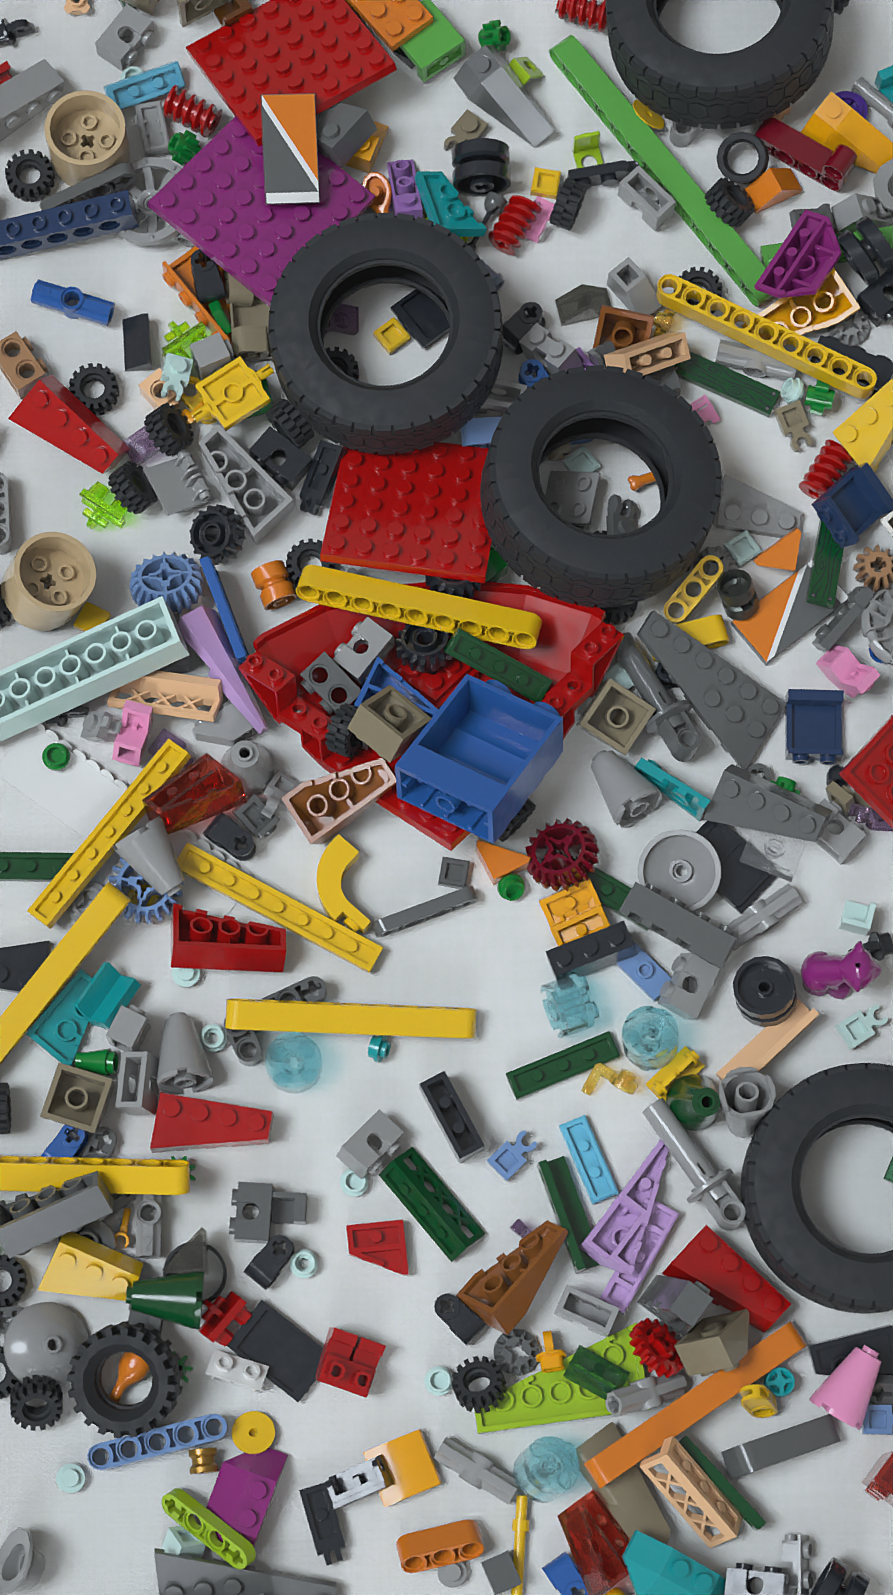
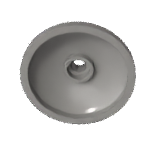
(679, 847)
(28, 1338)

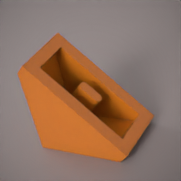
(772, 188)
(782, 553)
(500, 861)

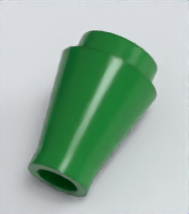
(99, 1061)

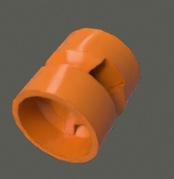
(272, 581)

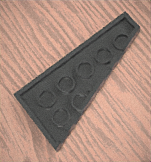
(720, 694)
(196, 1576)

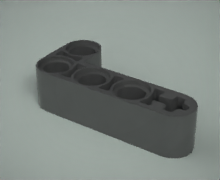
(248, 1037)
(780, 1446)

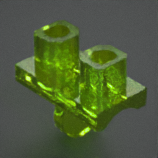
(182, 339)
(94, 500)

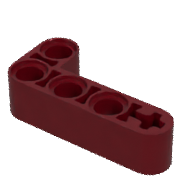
(807, 155)

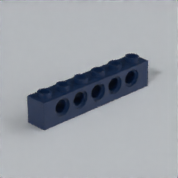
(67, 224)

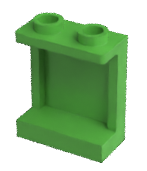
(435, 45)

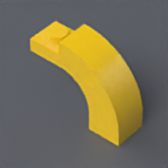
(332, 867)

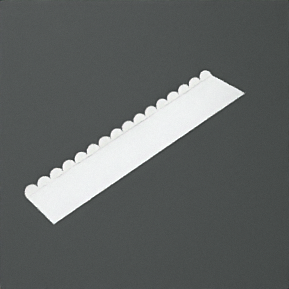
(84, 795)

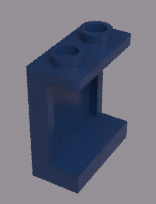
(853, 504)
(813, 726)

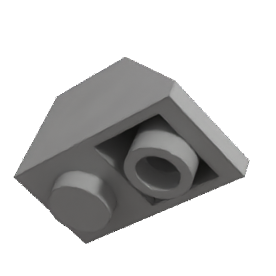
(858, 206)
(633, 288)
(227, 728)

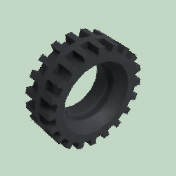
(98, 1405)

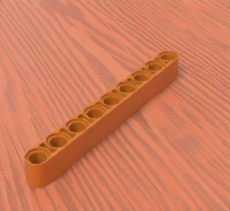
(694, 1405)

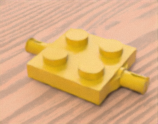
(232, 393)

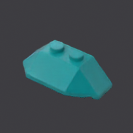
(665, 1571)

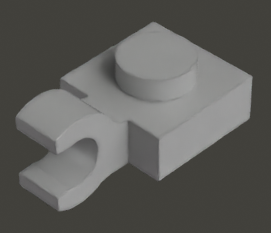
(98, 724)
(276, 789)

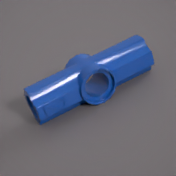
(88, 308)

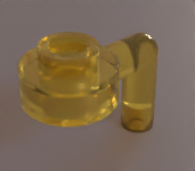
(663, 321)
(622, 1080)

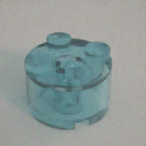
(569, 1005)
(657, 1024)
(293, 1079)
(546, 1469)

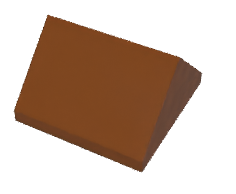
(622, 327)

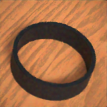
(222, 1285)

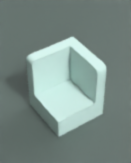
(857, 917)
(181, 1541)

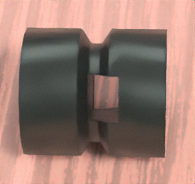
(738, 595)

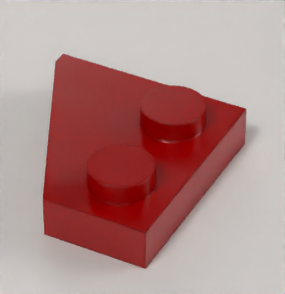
(379, 1244)

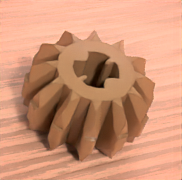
(867, 573)

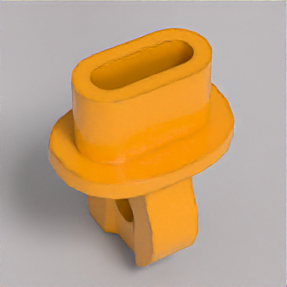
(551, 1359)

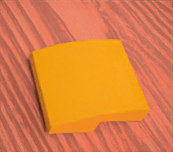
(574, 912)
(409, 1467)

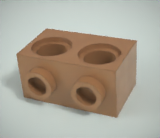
(15, 366)

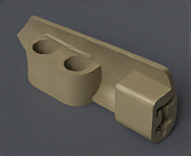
(248, 321)
(626, 1495)

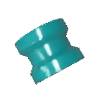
(784, 1381)

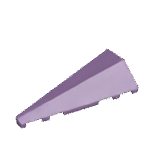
(209, 640)
(620, 1230)

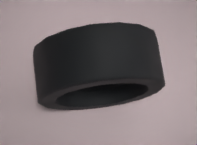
(728, 143)

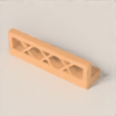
(171, 688)
(771, 1041)
(699, 1493)

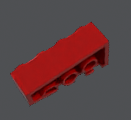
(69, 425)
(224, 943)
(199, 1123)
(728, 1278)

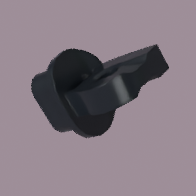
(14, 30)
(62, 719)
(879, 945)

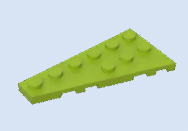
(553, 1398)

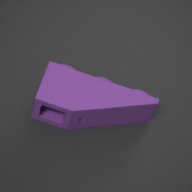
(404, 189)

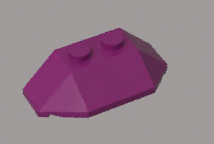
(802, 259)
(246, 1491)

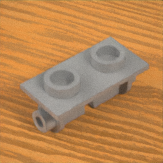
(799, 1553)

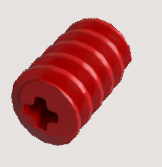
(585, 11)
(190, 113)
(512, 222)
(825, 469)

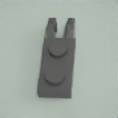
(620, 515)
(843, 618)

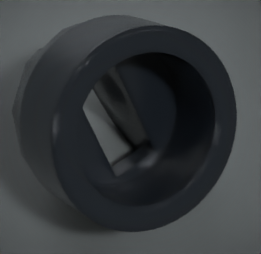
(833, 775)

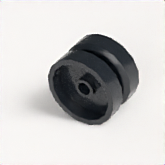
(481, 166)
(865, 252)
(767, 975)
(832, 1578)

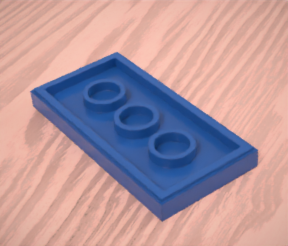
(224, 609)

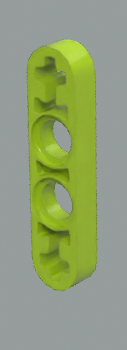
(234, 1549)

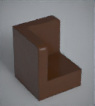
(232, 11)

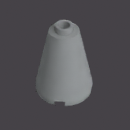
(251, 765)
(624, 788)
(152, 857)
(182, 1057)
(746, 1099)

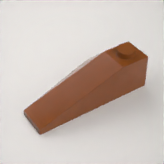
(333, 801)
(508, 1287)

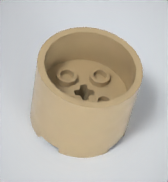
(85, 135)
(59, 563)

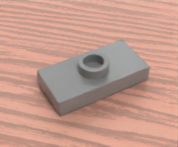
(152, 128)

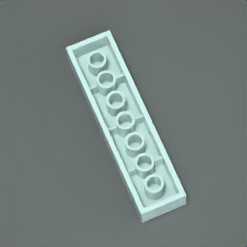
(88, 666)

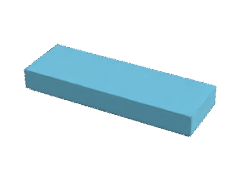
(145, 85)
(588, 1159)

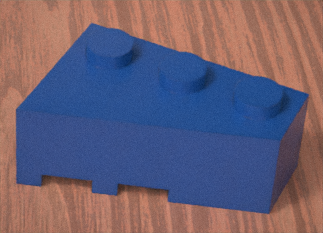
(383, 676)

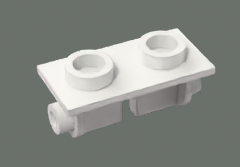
(237, 1370)

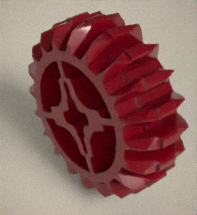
(556, 868)

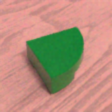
(220, 317)

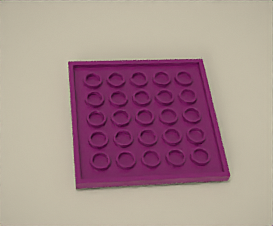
(223, 211)

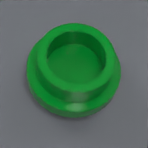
(56, 756)
(511, 887)

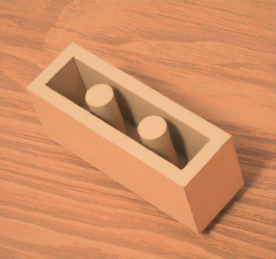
(651, 354)

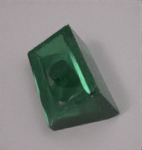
(595, 1373)

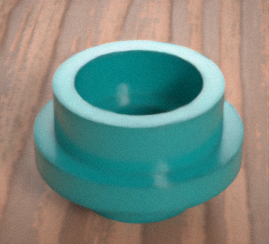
(379, 1048)

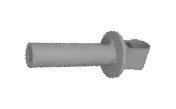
(709, 1185)

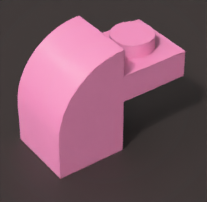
(846, 672)
(134, 733)

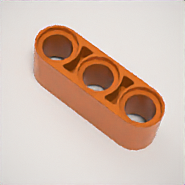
(439, 1546)

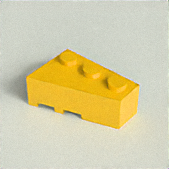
(869, 429)
(89, 1269)

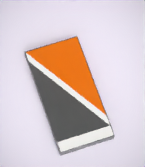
(289, 149)
(784, 616)

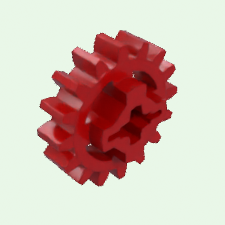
(656, 1347)

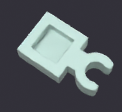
(175, 374)
(859, 1028)

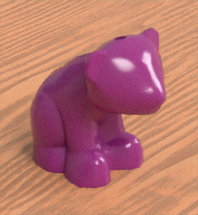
(838, 973)

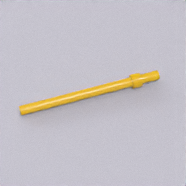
(520, 1526)

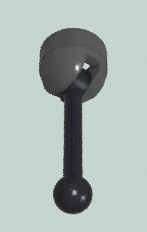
(493, 205)

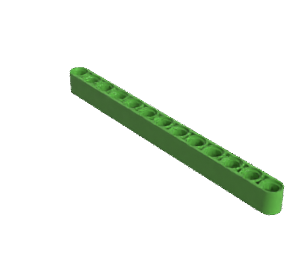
(660, 165)

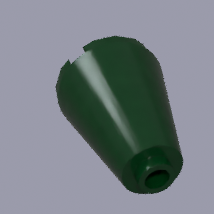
(694, 1101)
(169, 1298)

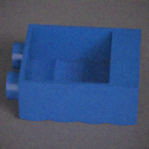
(480, 757)

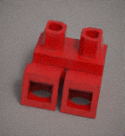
(349, 1361)

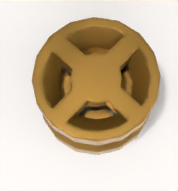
(203, 1460)

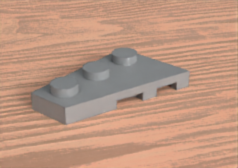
(754, 511)

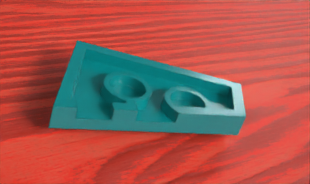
(444, 206)
(674, 789)
(62, 1025)

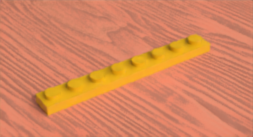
(110, 830)
(279, 908)

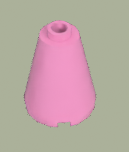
(850, 1387)

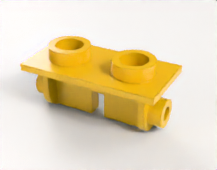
(683, 1064)

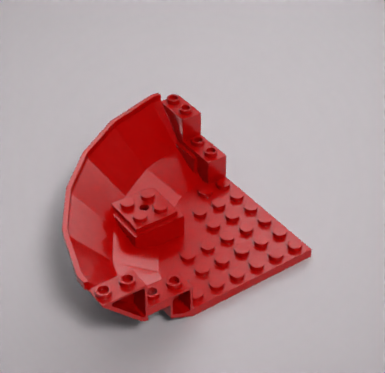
(570, 650)

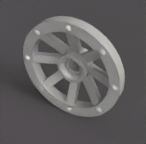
(153, 236)

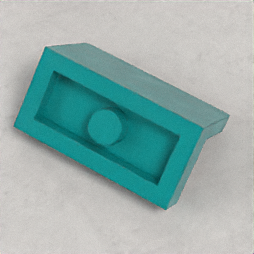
(105, 995)

